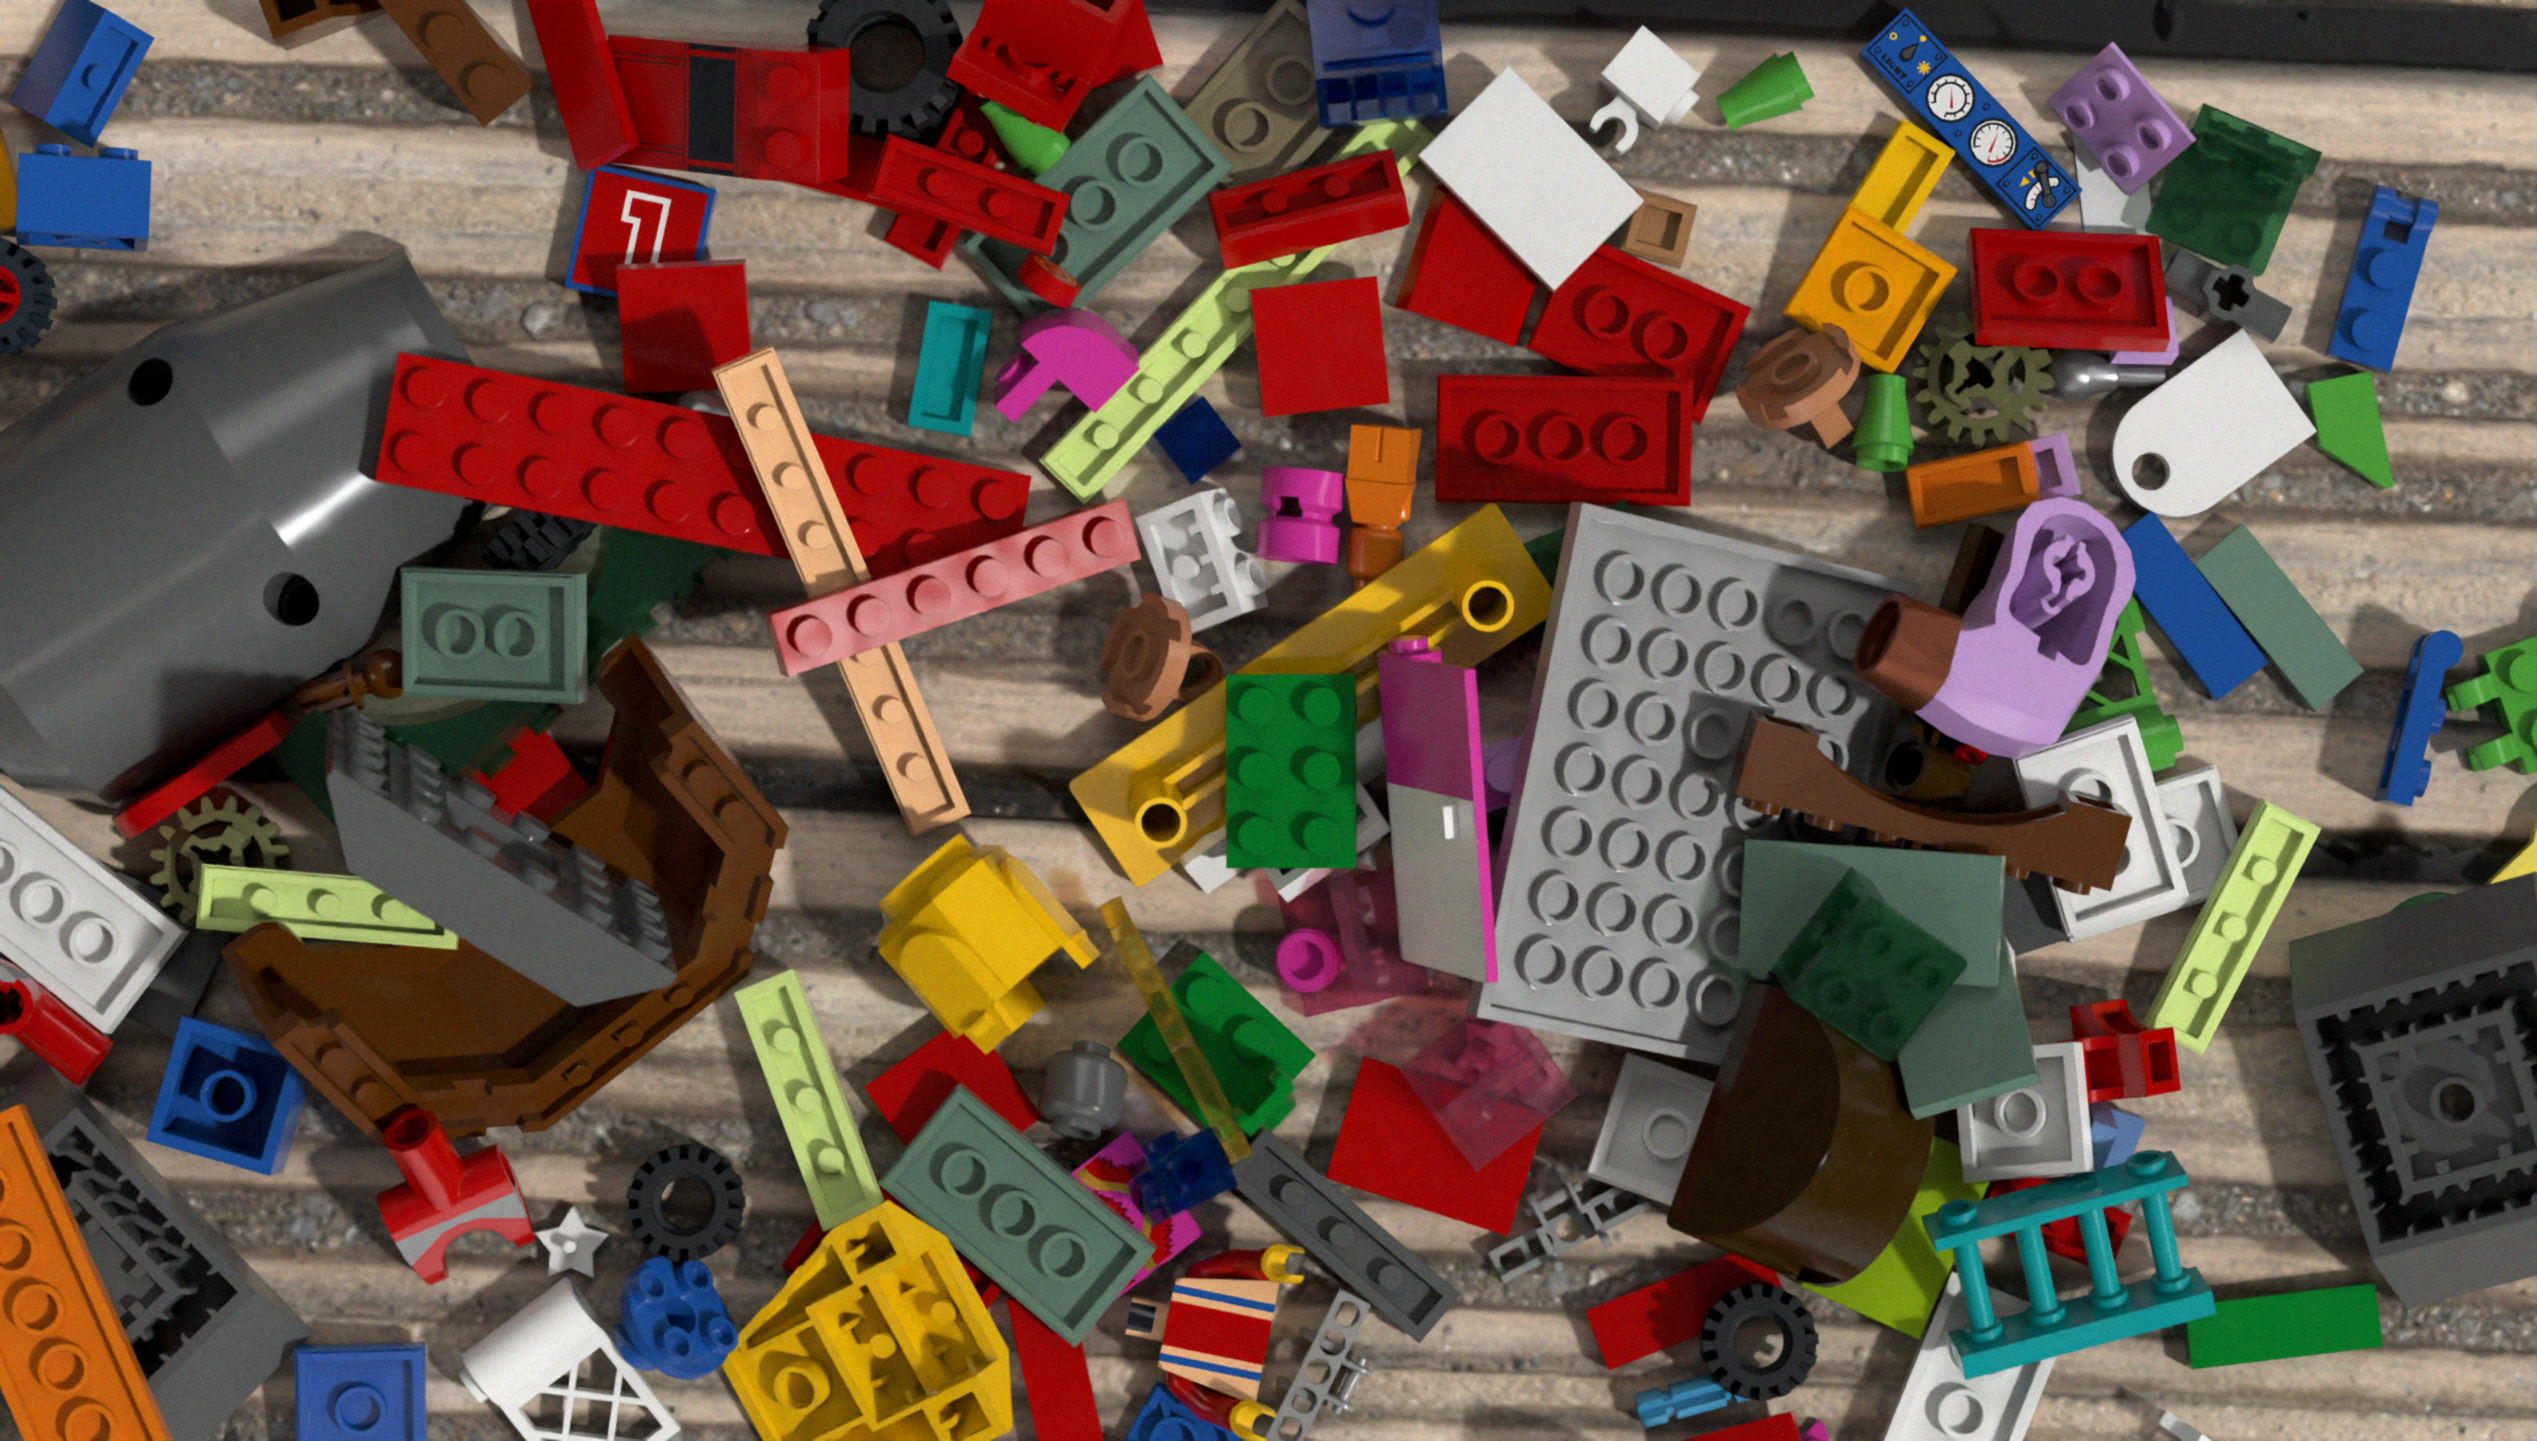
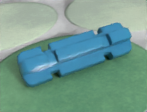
(1682, 1399)

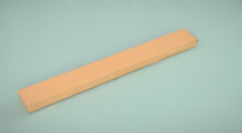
(829, 559)

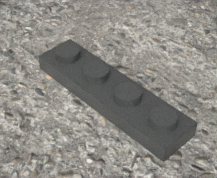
(1343, 1236)

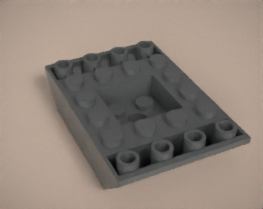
(491, 872)
(2388, 1023)
(183, 1295)

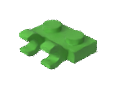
(2512, 684)

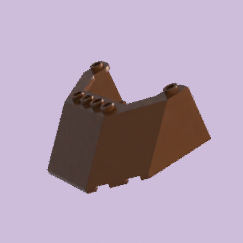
(480, 1040)

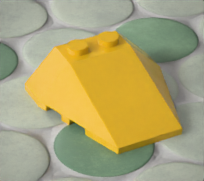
(875, 1343)

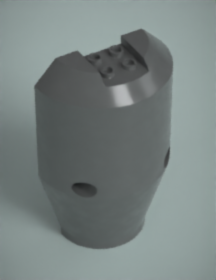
(171, 537)

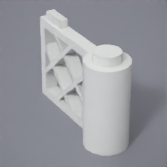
(542, 1346)

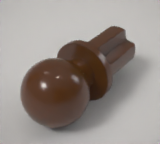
(346, 687)

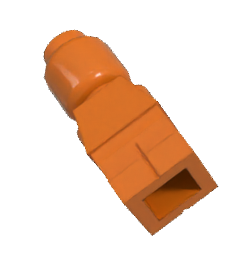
(1379, 496)

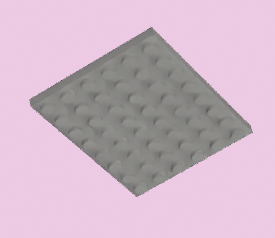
(1621, 806)

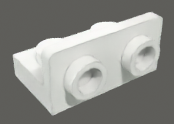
(1204, 558)

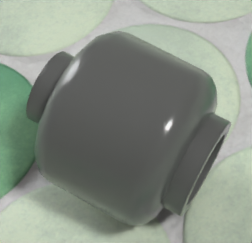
(1083, 1091)

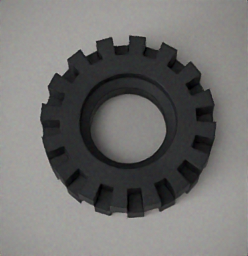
(536, 542)
(646, 1202)
(1798, 1342)

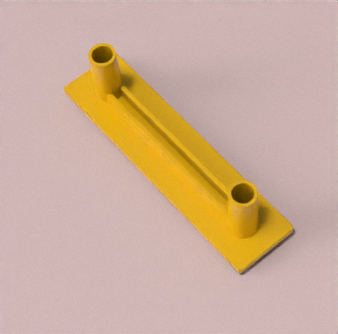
(1461, 590)

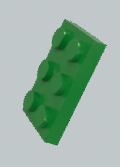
(1291, 770)

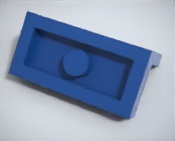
(81, 70)

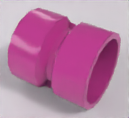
(1293, 538)

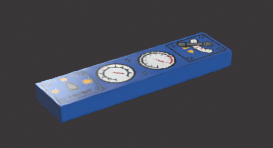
(1970, 121)

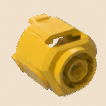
(972, 934)

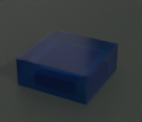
(1197, 441)

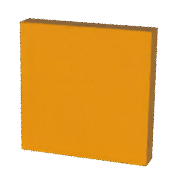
(1871, 286)

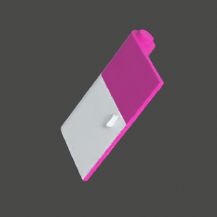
(1437, 810)

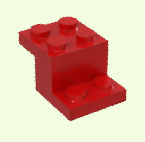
(1039, 54)

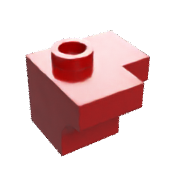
(2122, 1054)

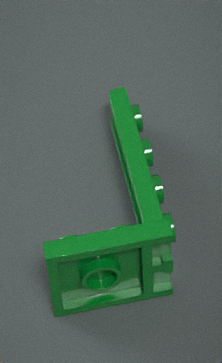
(1241, 1039)

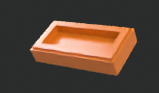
(1972, 485)

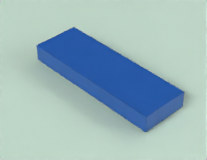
(2189, 610)

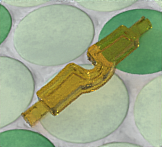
(1175, 1030)

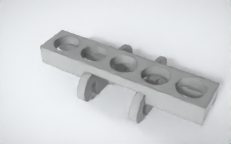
(1549, 1226)
(1320, 1390)

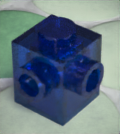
(1179, 1175)

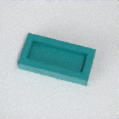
(950, 369)

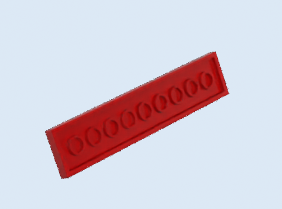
(665, 467)

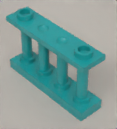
(2110, 1308)

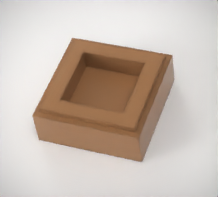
(1659, 230)

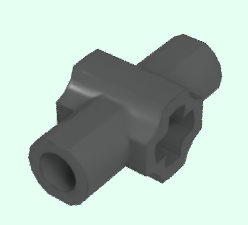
(2255, 310)

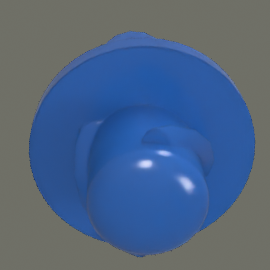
(673, 1320)

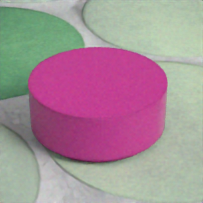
(1308, 959)

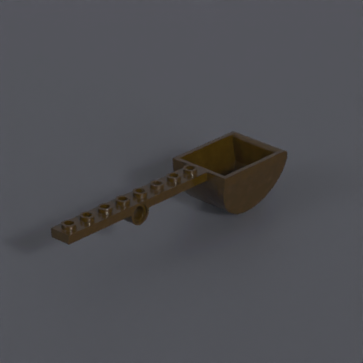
(1807, 1131)

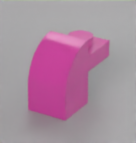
(1069, 348)

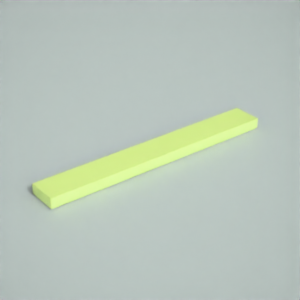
(1198, 343)

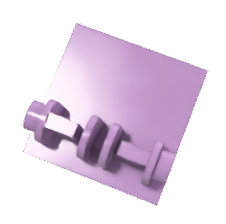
(2121, 119)

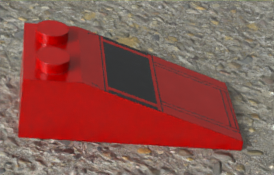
(736, 107)

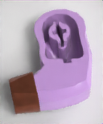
(2026, 643)

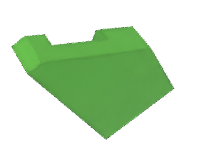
(2350, 425)

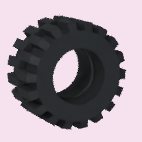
(929, 93)

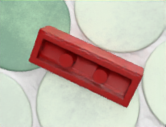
(1308, 209)

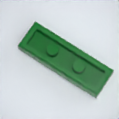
(2285, 1326)

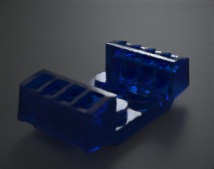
(1376, 62)

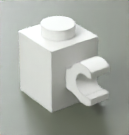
(1647, 84)

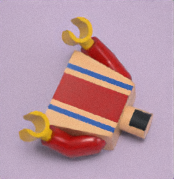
(1218, 1333)

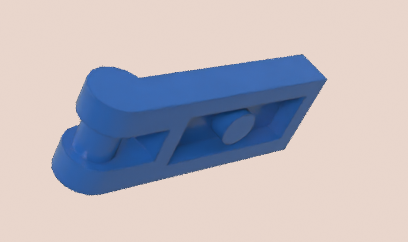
(2381, 281)
(2417, 716)

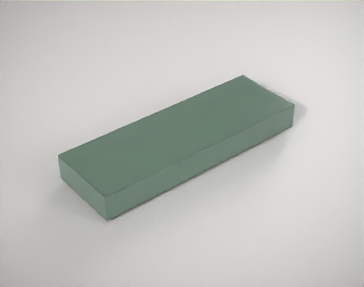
(2278, 618)

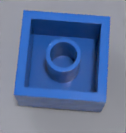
(83, 199)
(228, 1097)

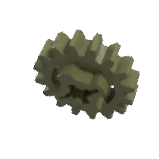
(1966, 396)
(236, 838)

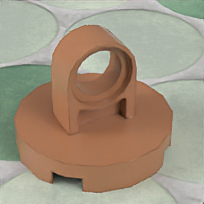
(1801, 381)
(1149, 658)

